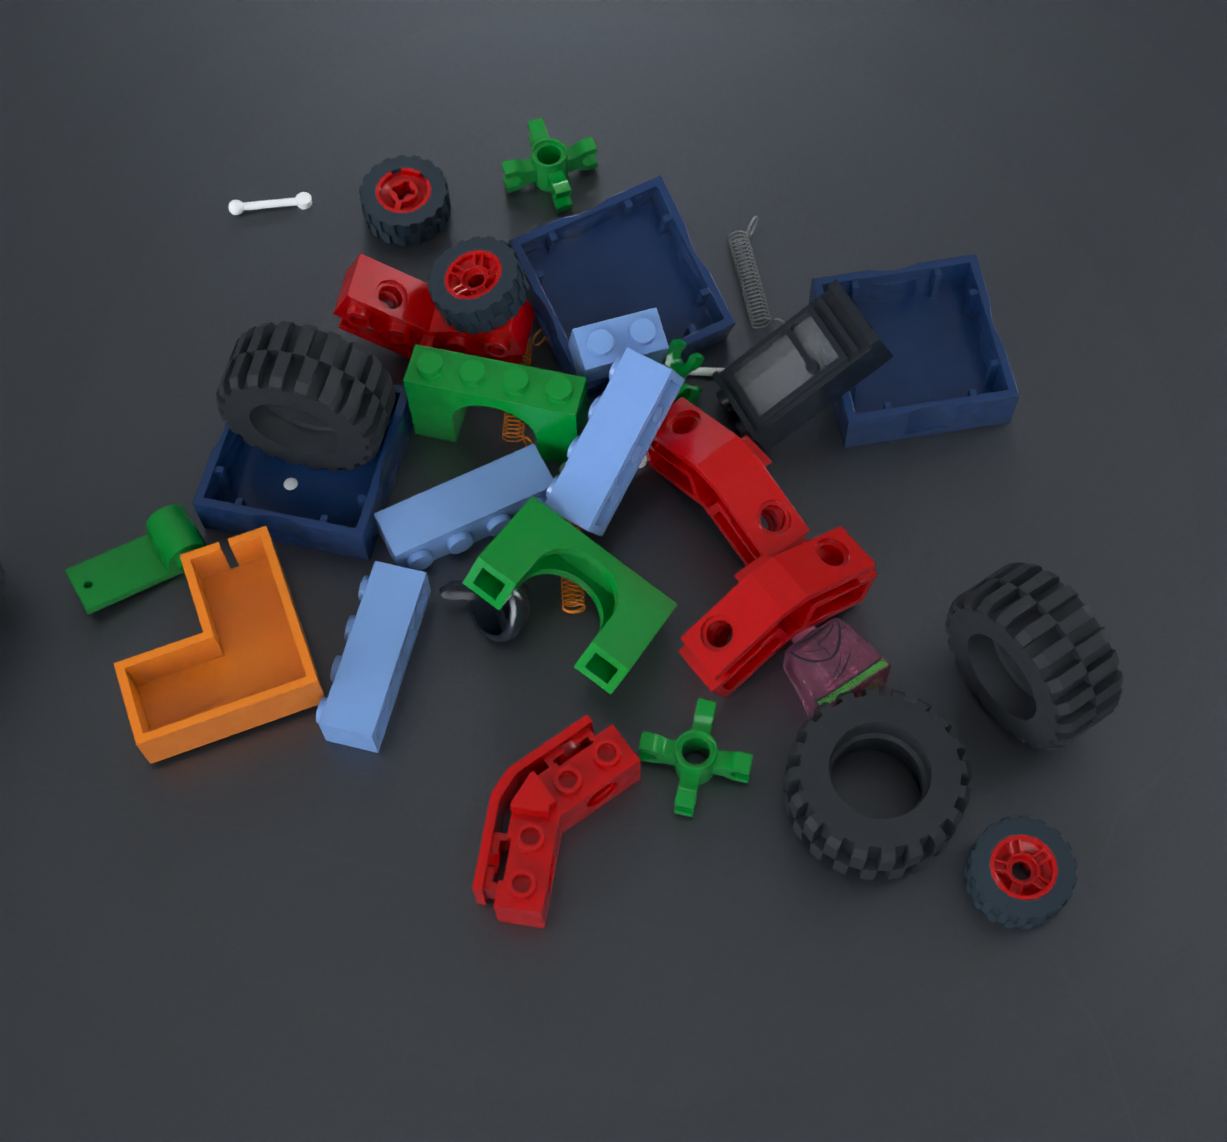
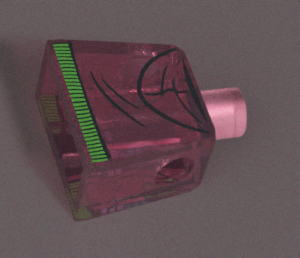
(831, 663)

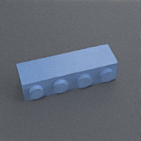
(613, 441)
(462, 509)
(374, 657)

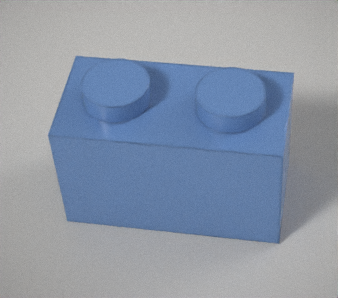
(601, 343)

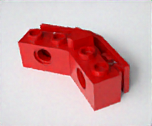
(405, 315)
(727, 480)
(774, 604)
(544, 805)

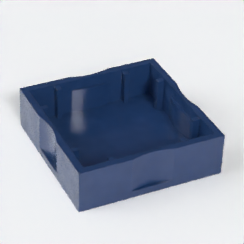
(616, 263)
(945, 349)
(325, 510)

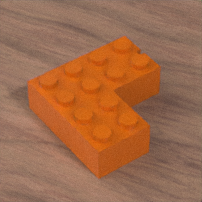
(238, 671)

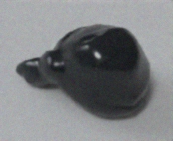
(494, 624)

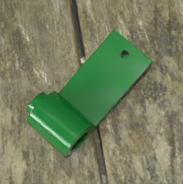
(139, 562)

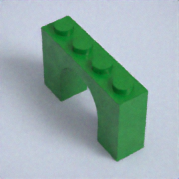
(446, 382)
(545, 543)

